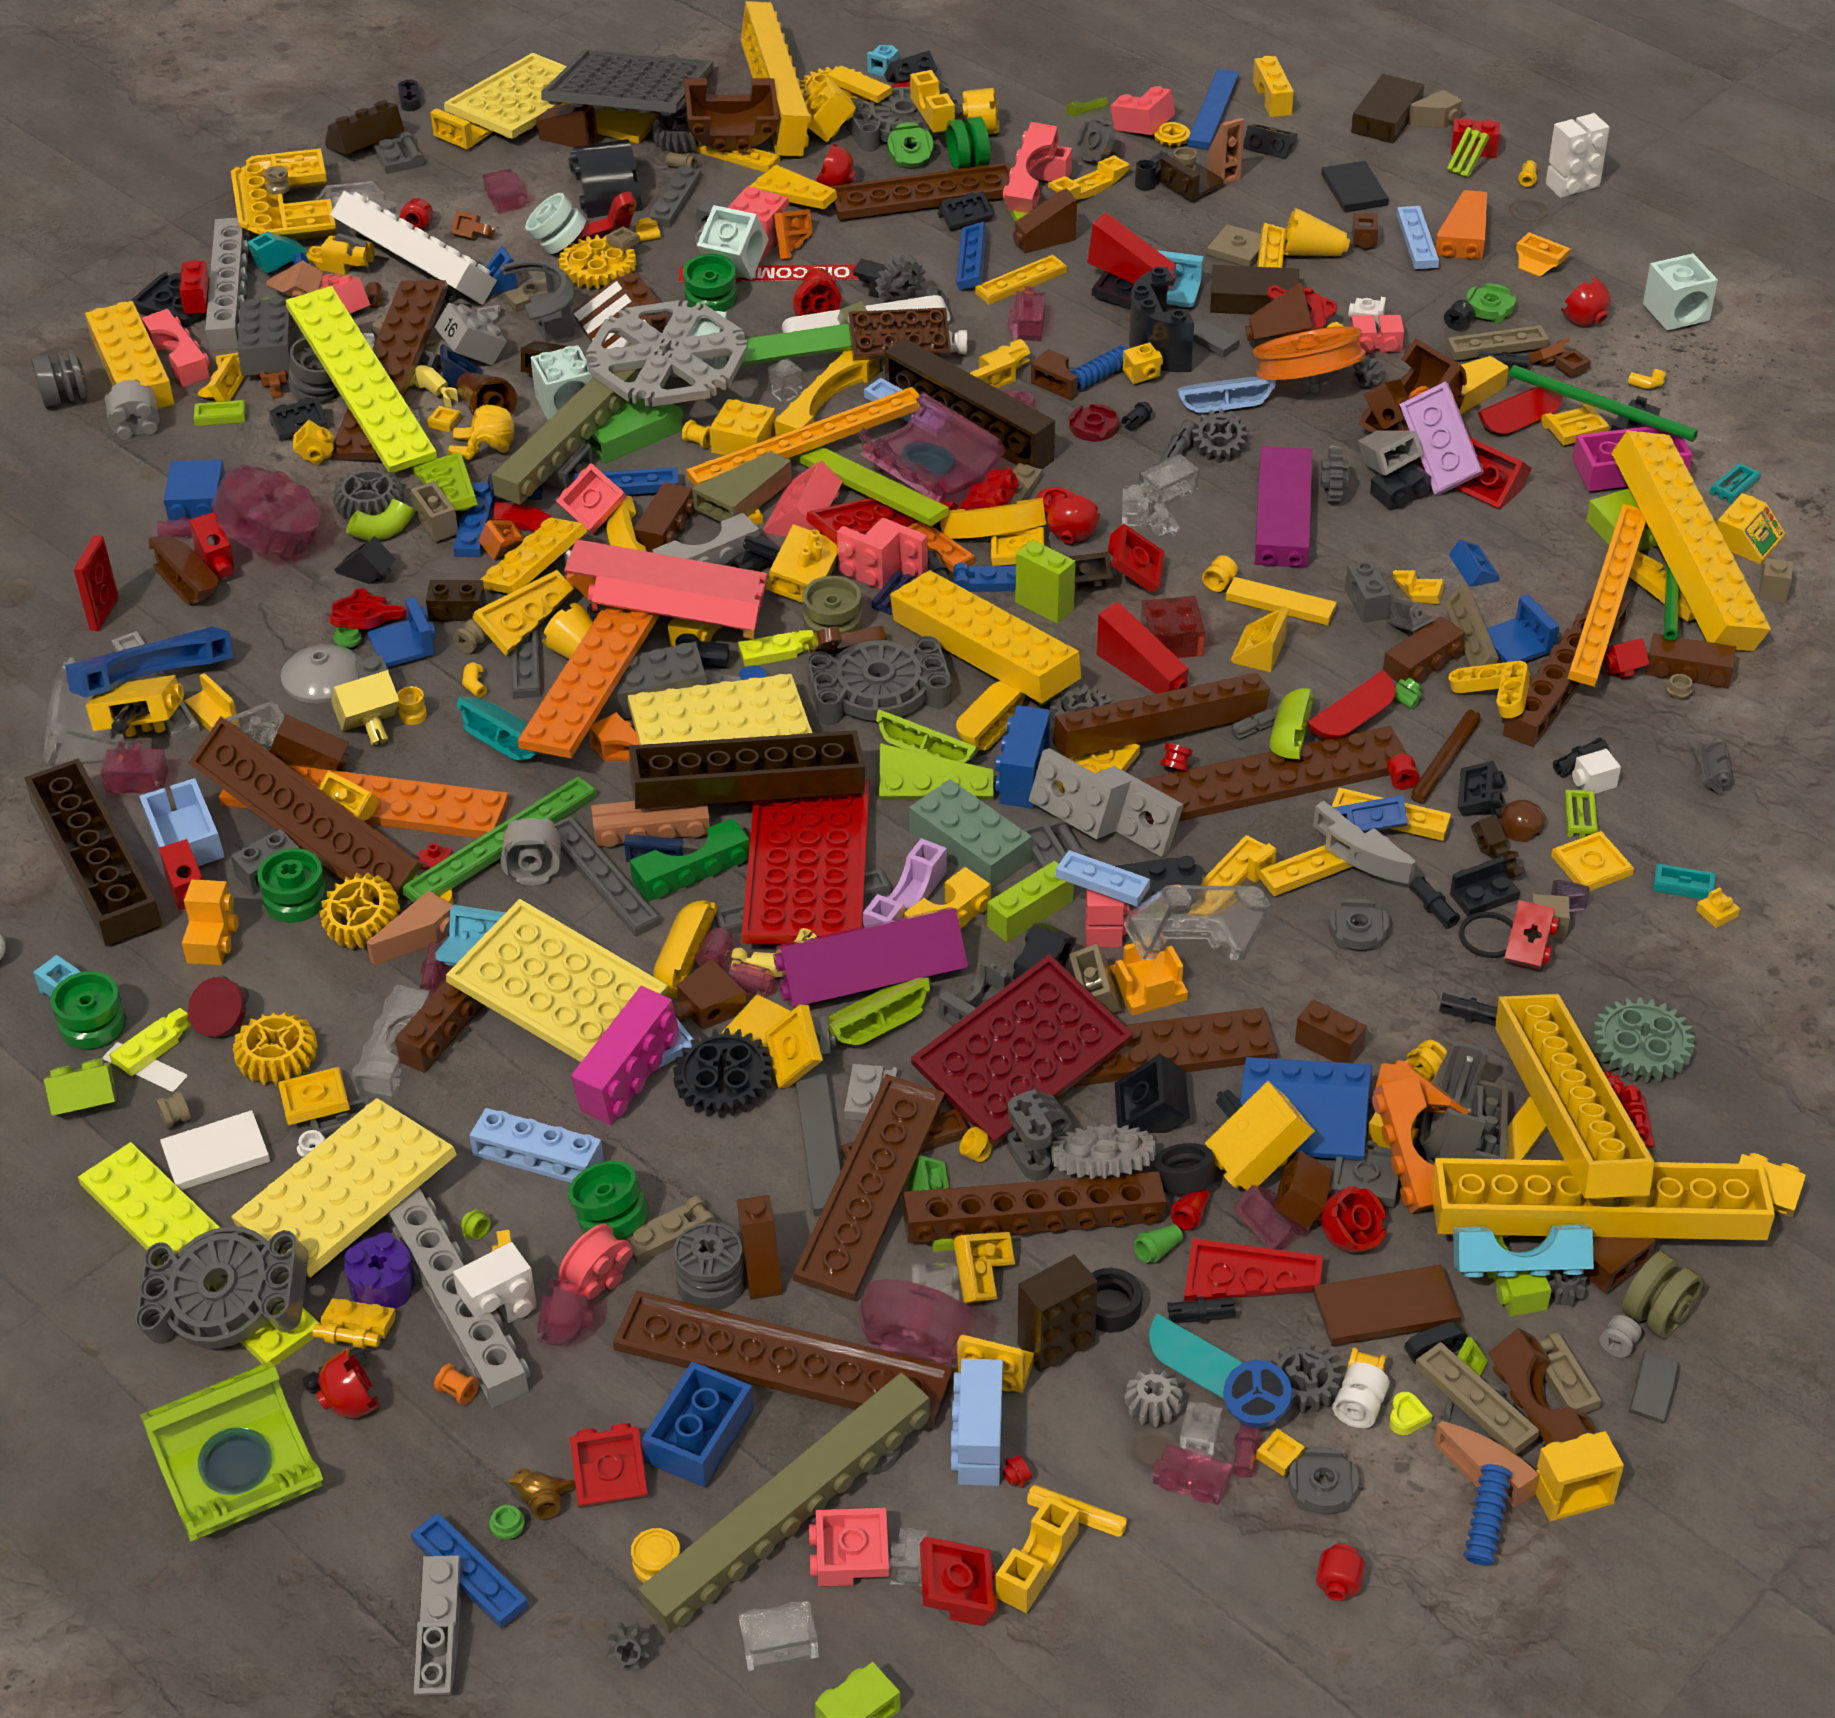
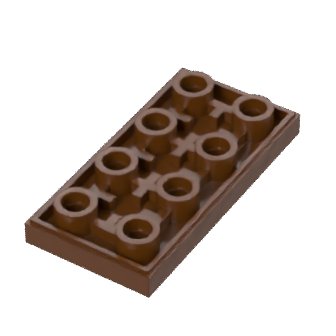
(881, 329)
(1386, 1304)

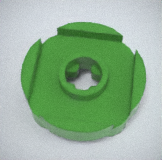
(909, 157)
(1500, 307)

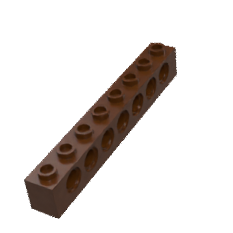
(1550, 686)
(1034, 1206)

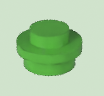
(347, 637)
(506, 1522)

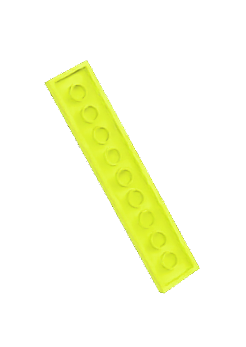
(361, 379)
(157, 1212)

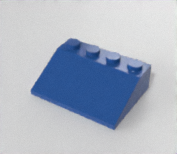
(1327, 1094)

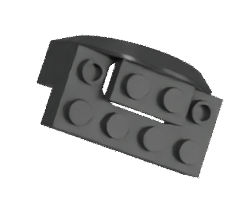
(1484, 1128)

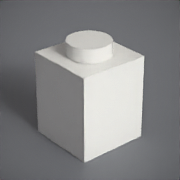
(1596, 771)

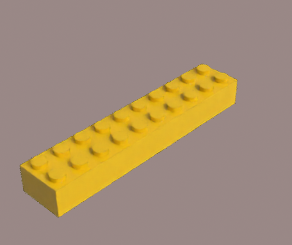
(769, 58)
(1690, 540)
(1574, 1097)
(1535, 1194)

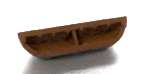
(183, 569)

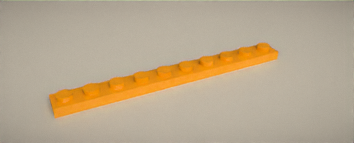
(814, 434)
(1607, 596)

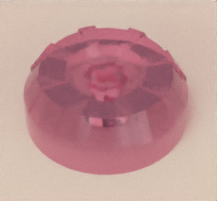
(914, 1320)

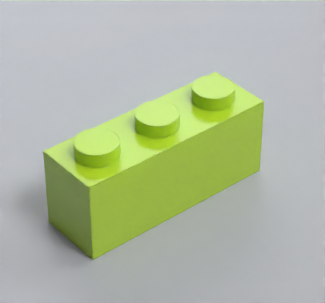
(1028, 902)

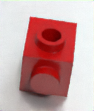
(1625, 657)

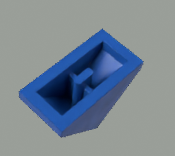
(504, 282)

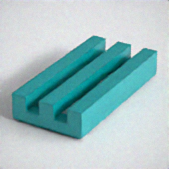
(1739, 485)
(1683, 881)

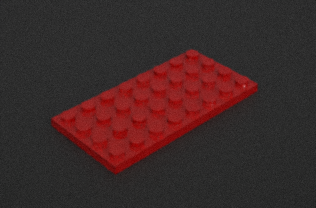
(805, 867)

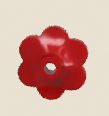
(433, 855)

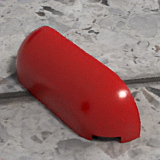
(1519, 410)
(1354, 708)

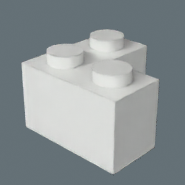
(499, 1282)

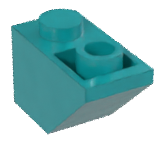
(273, 251)

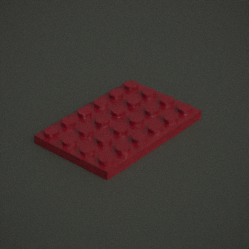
(1028, 1036)

